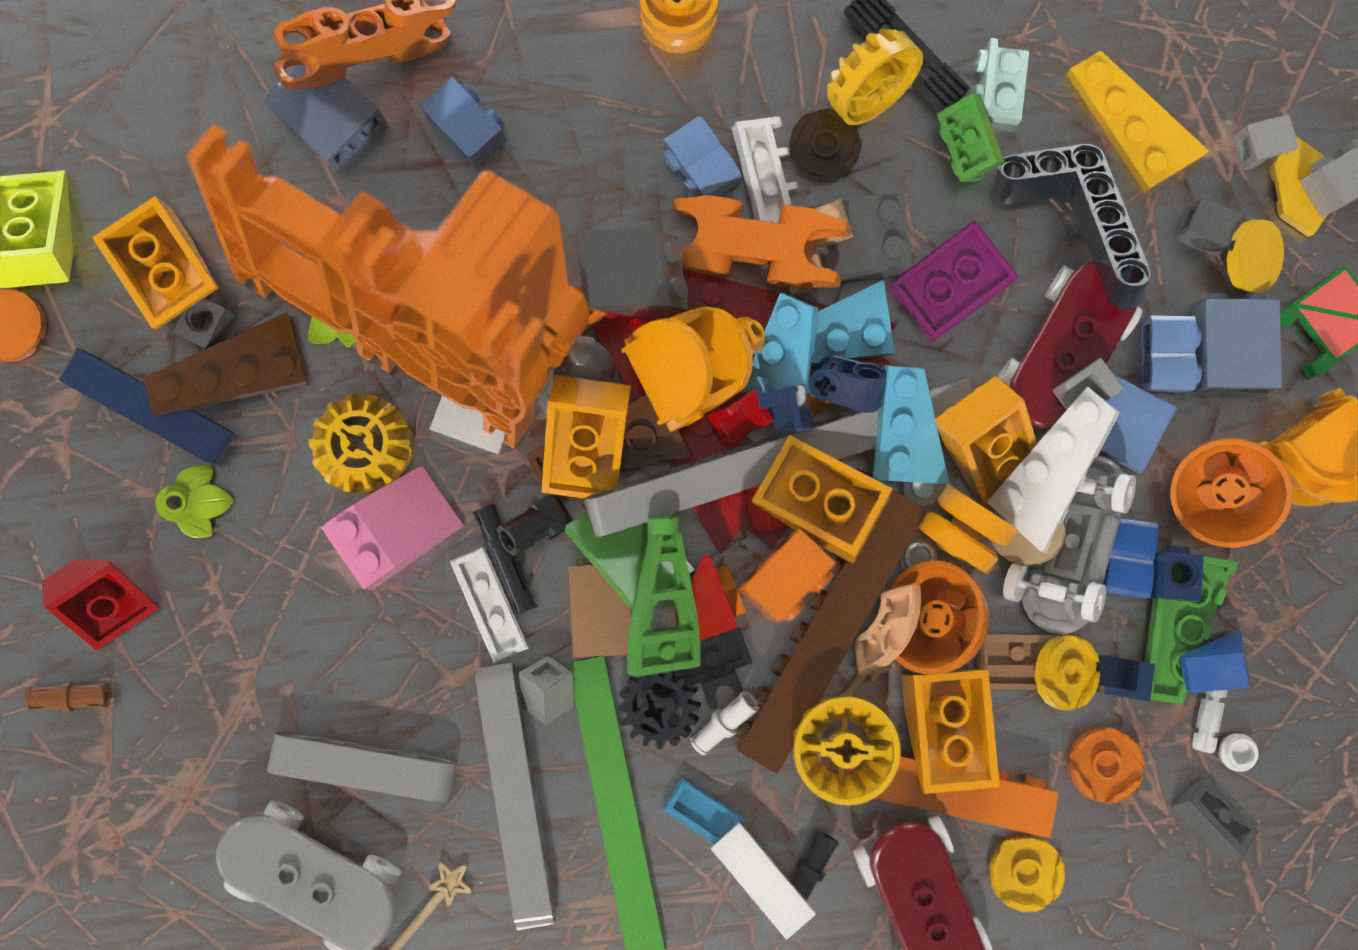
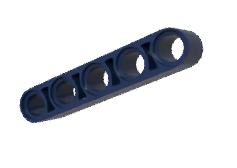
(130, 399)

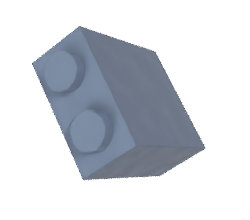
(327, 118)
(1239, 344)

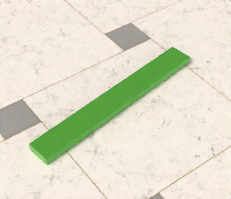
(616, 805)

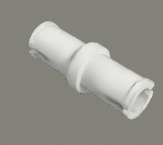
(724, 722)

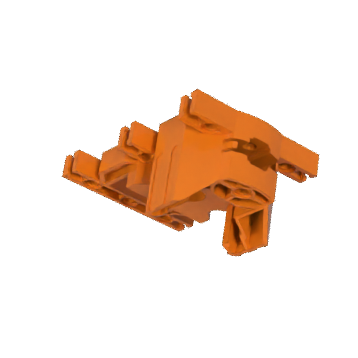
(455, 307)

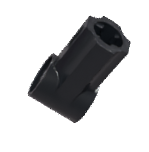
(542, 520)

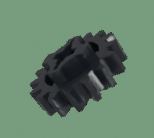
(662, 720)

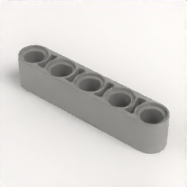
(362, 767)

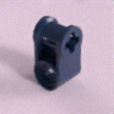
(850, 383)

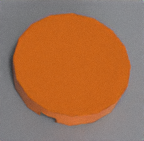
(20, 325)
(1105, 764)

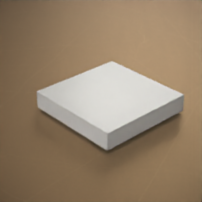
(465, 426)

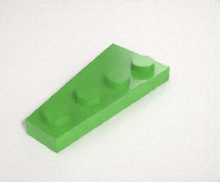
(1183, 627)

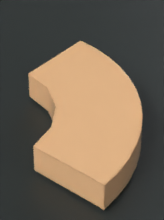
(890, 630)

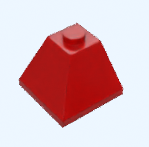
(96, 600)
(711, 602)

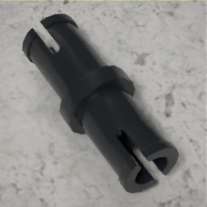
(812, 865)

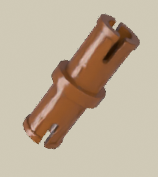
(67, 696)

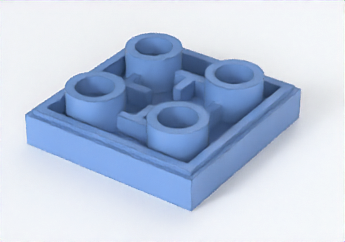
(1137, 426)

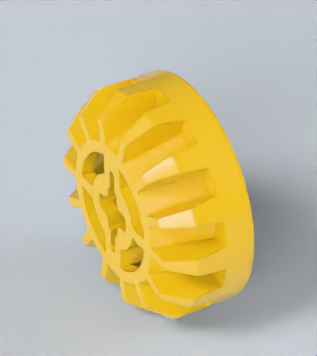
(874, 76)
(386, 464)
(881, 751)

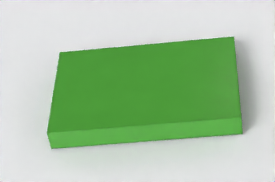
(620, 557)

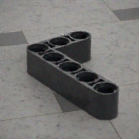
(1088, 181)

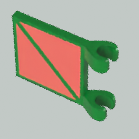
(1329, 318)

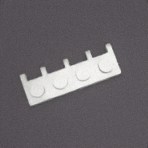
(763, 167)

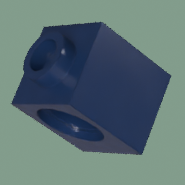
(1189, 586)

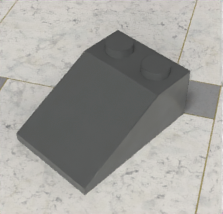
(879, 239)
(632, 272)

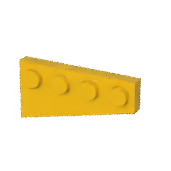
(1136, 125)

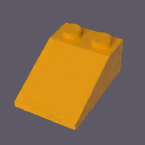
(156, 261)
(584, 436)
(987, 436)
(822, 498)
(951, 729)

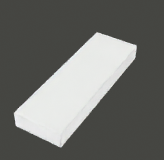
(489, 604)
(763, 880)

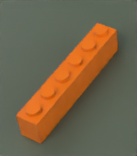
(1013, 805)

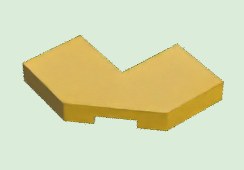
(1293, 202)

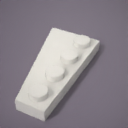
(1045, 482)

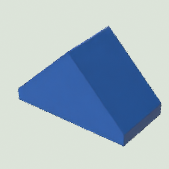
(1217, 665)

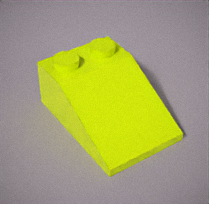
(35, 229)

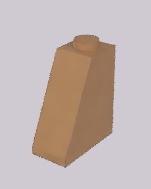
(597, 614)

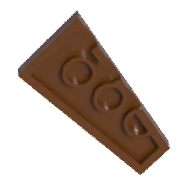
(236, 368)
(644, 441)

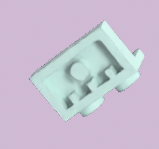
(1002, 82)

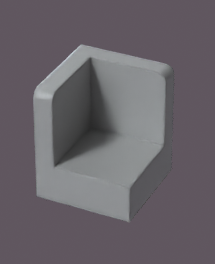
(1264, 140)
(1095, 376)
(546, 690)

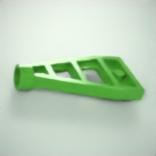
(672, 648)

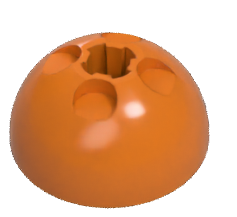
(1231, 512)
(944, 594)

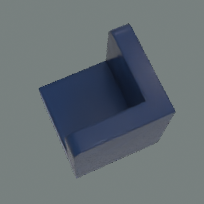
(788, 409)
(1125, 677)

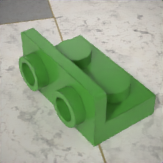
(969, 138)

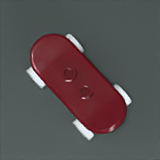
(1073, 335)
(921, 888)

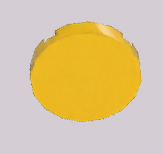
(1255, 256)
(1067, 672)
(1026, 872)

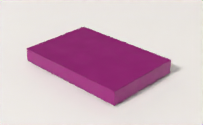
(952, 281)

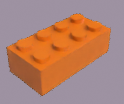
(786, 577)

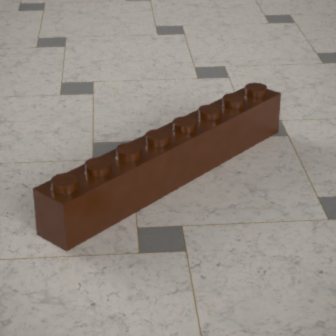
(827, 635)

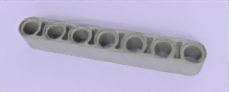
(515, 796)

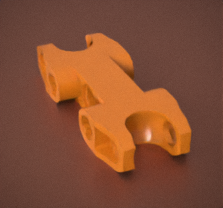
(354, 38)
(782, 245)

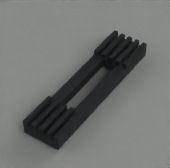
(944, 84)

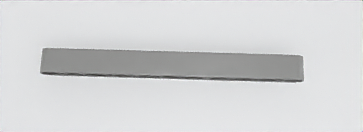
(742, 466)

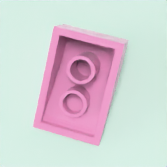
(392, 527)

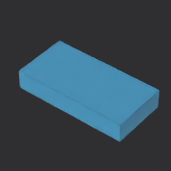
(701, 811)

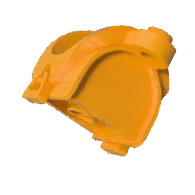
(693, 361)
(1322, 452)

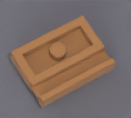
(1011, 659)

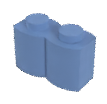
(700, 160)
(1169, 354)

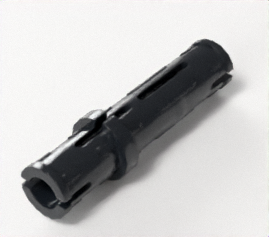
(506, 564)

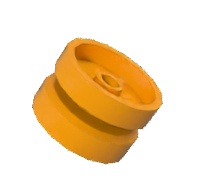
(678, 24)
(967, 529)

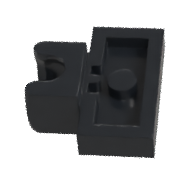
(718, 662)

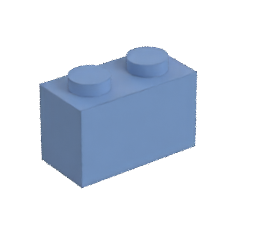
(464, 122)

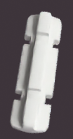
(1209, 721)

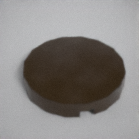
(824, 146)

